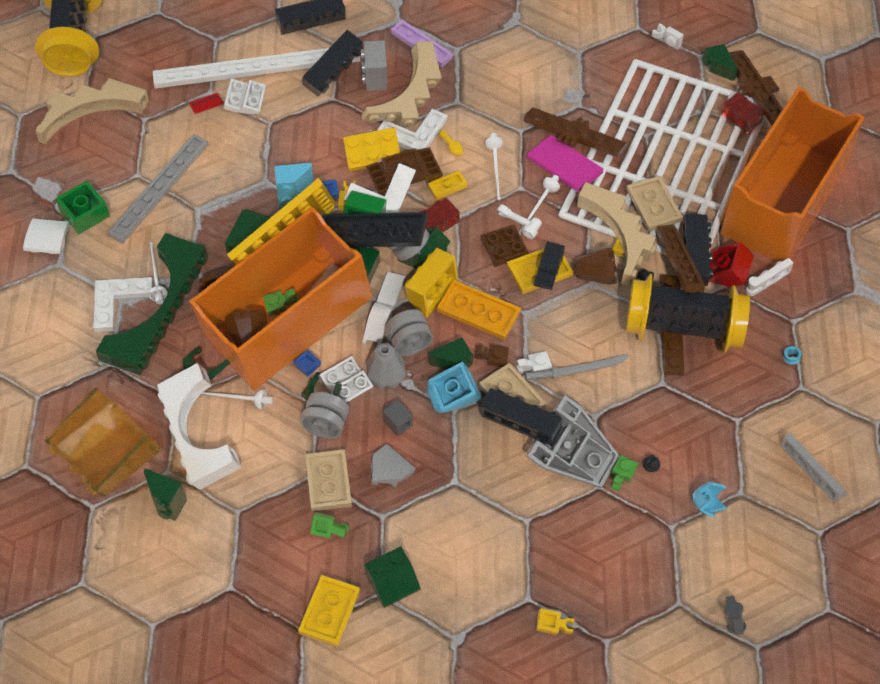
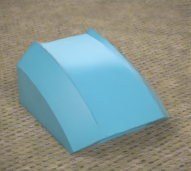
(453, 389)

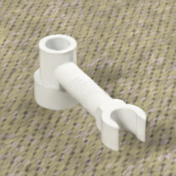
(530, 227)

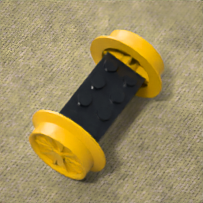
(66, 45)
(688, 313)

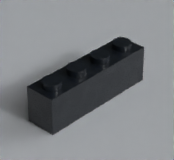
(309, 15)
(332, 63)
(698, 243)
(521, 416)

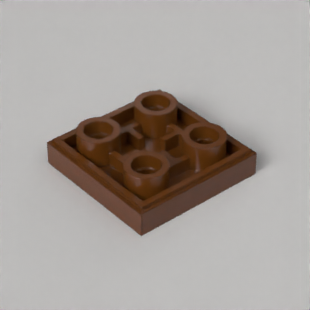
(504, 245)

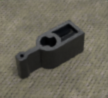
(549, 265)

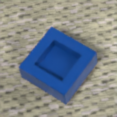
(332, 188)
(307, 363)

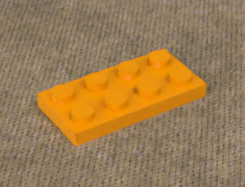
(479, 309)

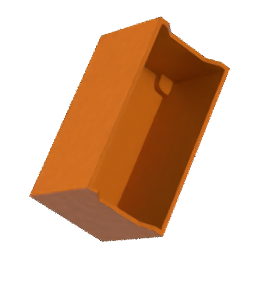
(790, 176)
(286, 261)

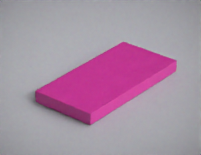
(565, 163)

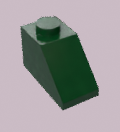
(720, 62)
(451, 355)

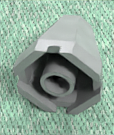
(385, 367)

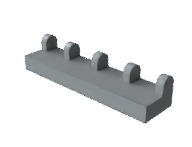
(813, 468)

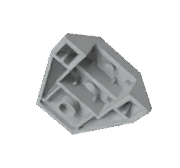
(579, 448)

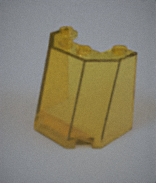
(101, 443)

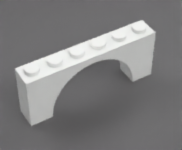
(178, 396)

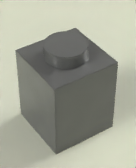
(397, 417)

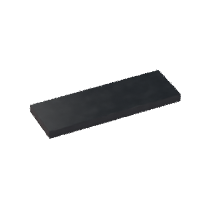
(379, 229)

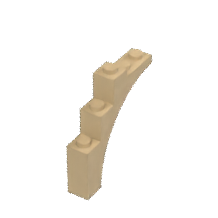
(88, 100)
(404, 107)
(612, 210)

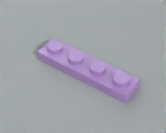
(411, 35)

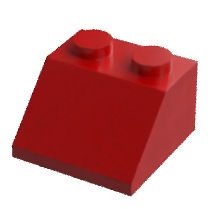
(731, 264)

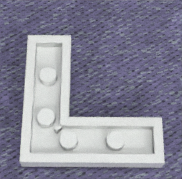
(424, 135)
(396, 190)
(108, 290)

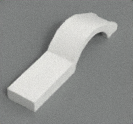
(383, 307)

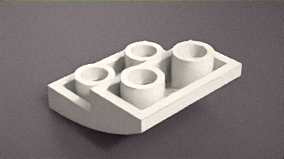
(244, 97)
(46, 236)
(351, 377)

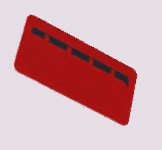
(206, 103)

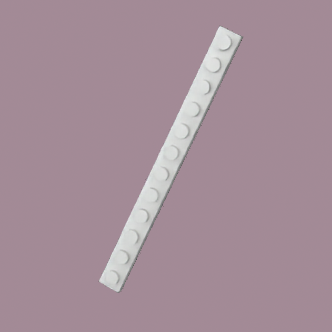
(238, 68)

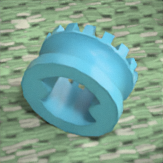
(792, 360)

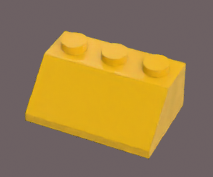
(431, 281)

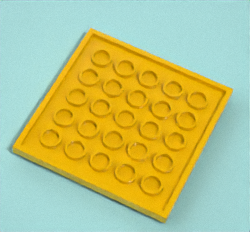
(313, 196)

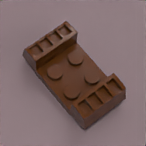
(419, 159)

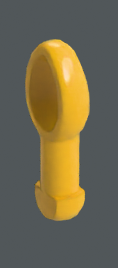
(453, 146)

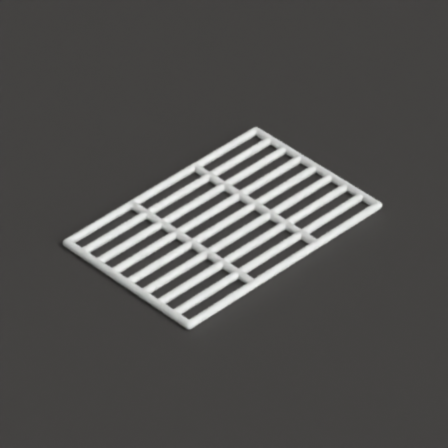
(677, 134)

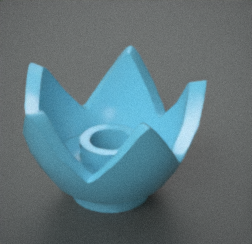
(706, 498)

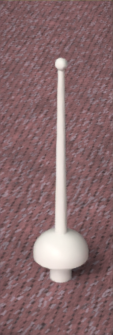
(495, 143)
(550, 185)
(158, 292)
(260, 398)

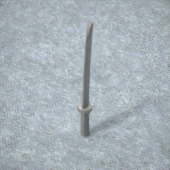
(554, 373)

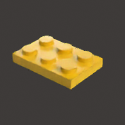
(370, 147)
(526, 268)
(329, 610)

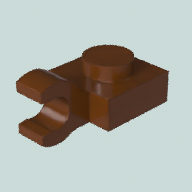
(495, 354)

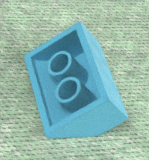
(292, 181)

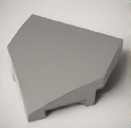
(389, 467)

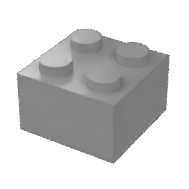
(374, 65)

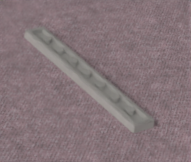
(157, 189)

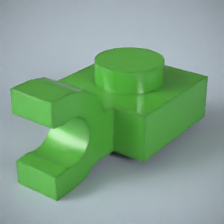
(277, 301)
(623, 471)
(324, 526)

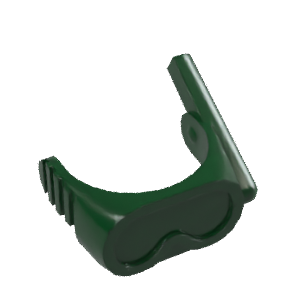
(188, 362)
(310, 387)

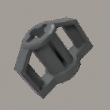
(734, 612)

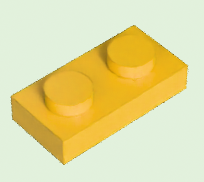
(447, 185)

